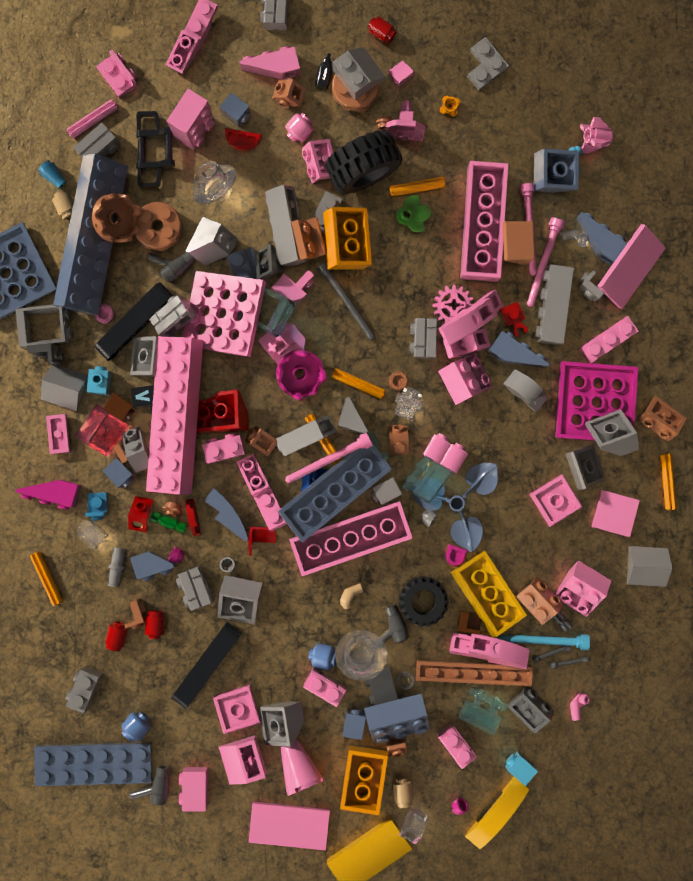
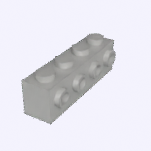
(282, 211)
(555, 305)

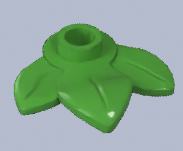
(416, 212)

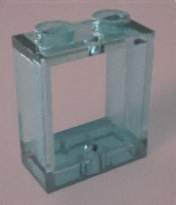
(279, 317)

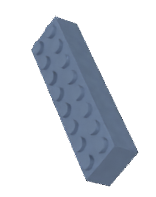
(85, 252)

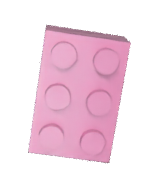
(191, 120)

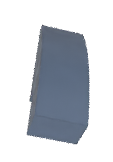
(227, 514)

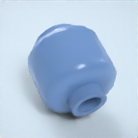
(323, 657)
(135, 726)

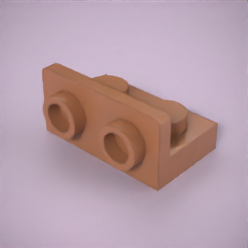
(308, 238)
(662, 419)

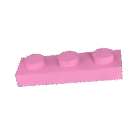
(609, 339)

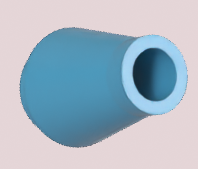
(52, 174)

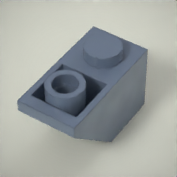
(151, 563)

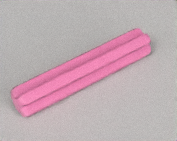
(92, 118)

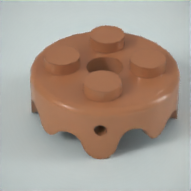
(347, 102)
(126, 213)
(165, 237)

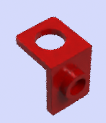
(139, 512)
(262, 535)

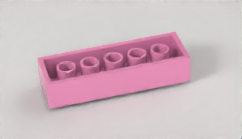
(484, 221)
(351, 538)

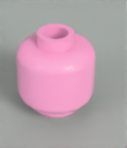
(299, 127)

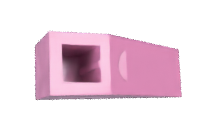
(276, 64)

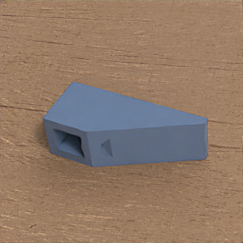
(603, 242)
(510, 351)

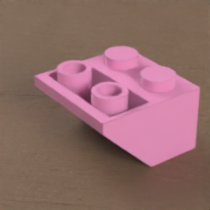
(465, 378)
(583, 588)
(243, 761)

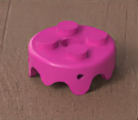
(309, 382)

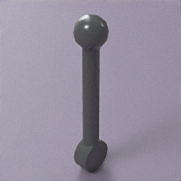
(536, 658)
(554, 665)

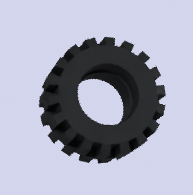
(423, 618)

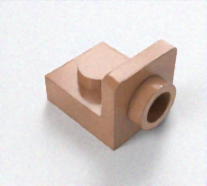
(261, 440)

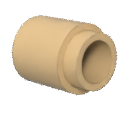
(64, 204)
(403, 792)

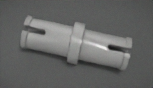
(116, 567)

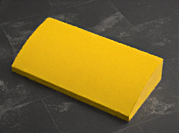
(488, 594)
(369, 853)

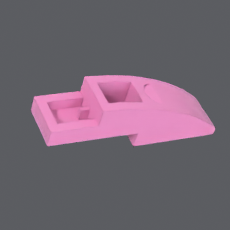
(193, 36)
(472, 318)
(261, 491)
(490, 649)

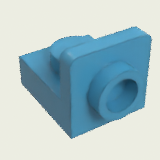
(97, 505)

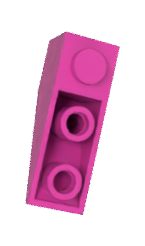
(58, 491)

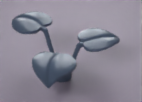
(466, 531)

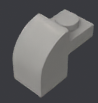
(526, 389)

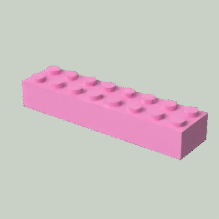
(174, 415)

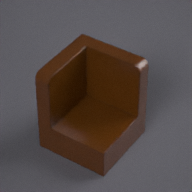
(469, 622)

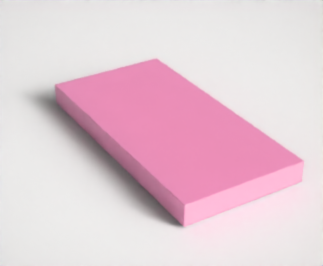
(631, 266)
(289, 825)

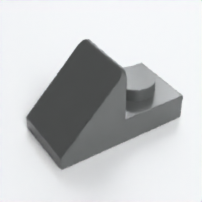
(266, 263)

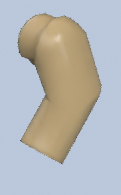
(348, 594)

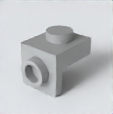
(590, 290)

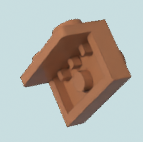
(540, 600)

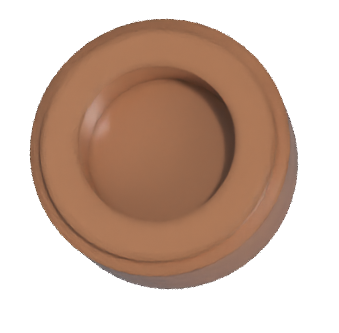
(398, 381)

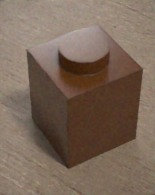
(119, 408)

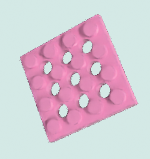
(246, 326)

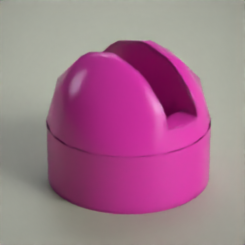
(176, 555)
(460, 806)

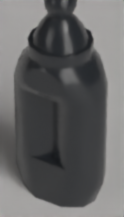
(324, 73)

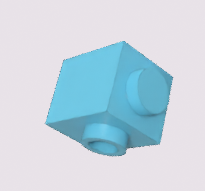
(99, 381)

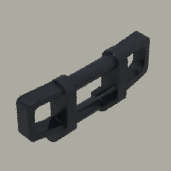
(160, 133)

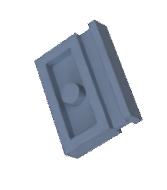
(243, 263)

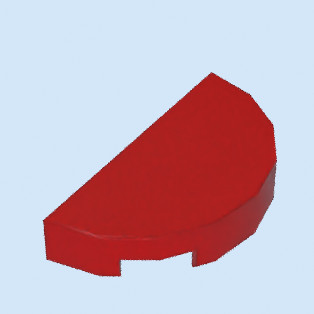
(242, 140)
(193, 517)

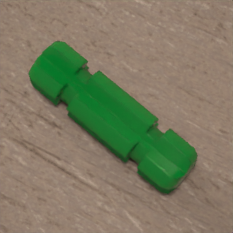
(168, 522)

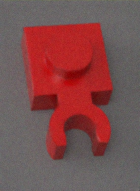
(513, 316)

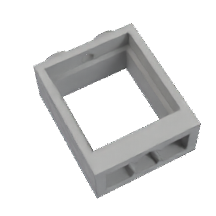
(23, 325)
(305, 435)

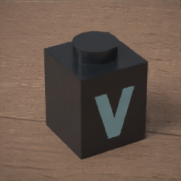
(142, 396)

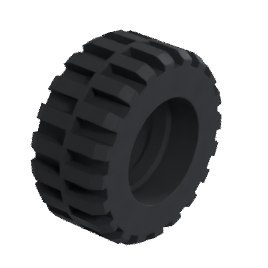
(363, 162)

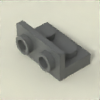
(50, 351)
(531, 709)

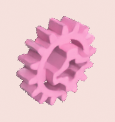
(444, 306)

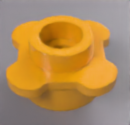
(455, 102)

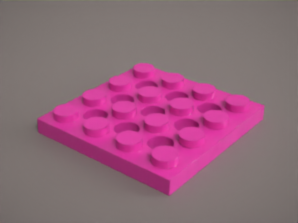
(588, 372)

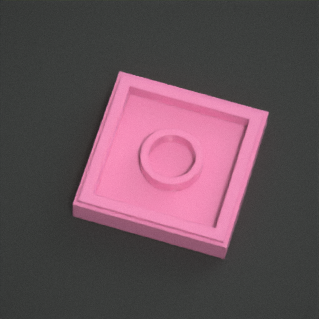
(555, 500)
(615, 513)
(236, 709)

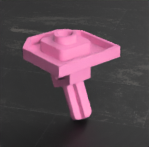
(405, 127)
(288, 341)

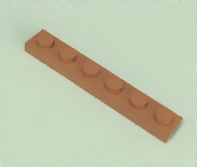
(473, 673)

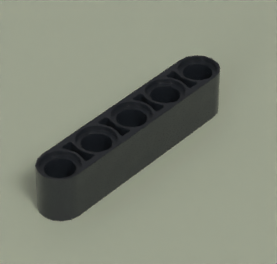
(133, 322)
(206, 665)

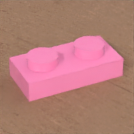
(58, 434)

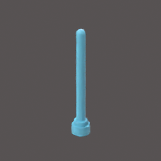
(581, 641)

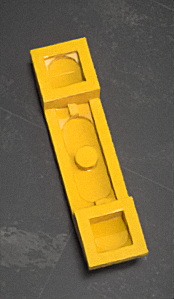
(498, 814)

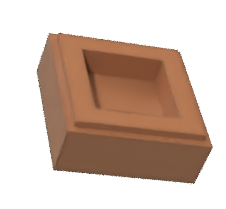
(120, 451)

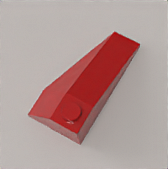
(222, 413)

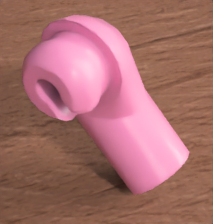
(576, 705)

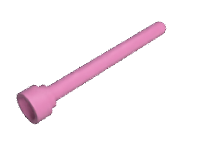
(527, 192)
(556, 226)
(362, 442)

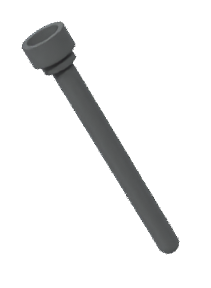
(322, 269)

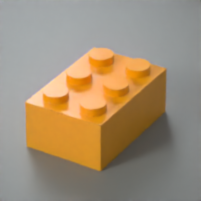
(347, 238)
(364, 780)

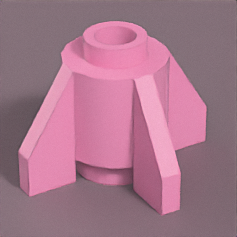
(596, 135)

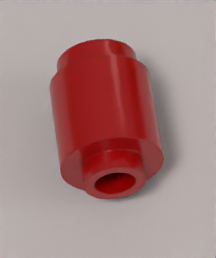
(382, 30)
(154, 624)
(116, 636)

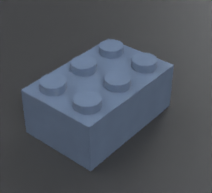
(397, 719)

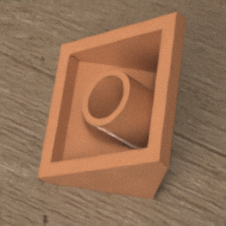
(518, 242)

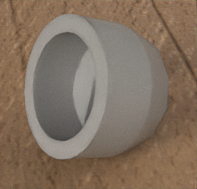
(428, 517)
(225, 562)

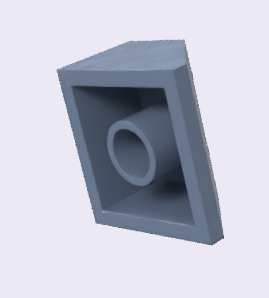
(556, 170)

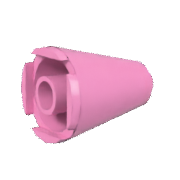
(298, 769)

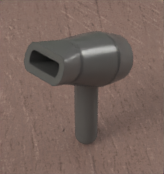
(174, 268)
(397, 626)
(158, 791)

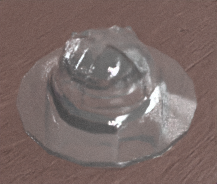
(214, 184)
(361, 655)

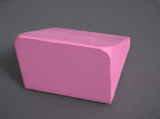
(401, 73)

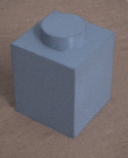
(235, 109)
(119, 473)
(354, 724)

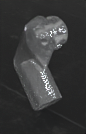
(576, 234)

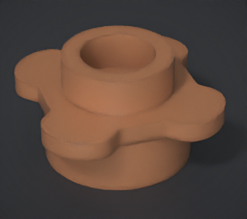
(172, 509)

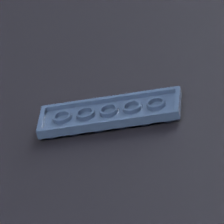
(333, 491)
(93, 764)

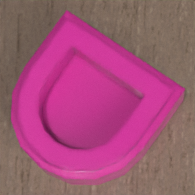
(455, 555)

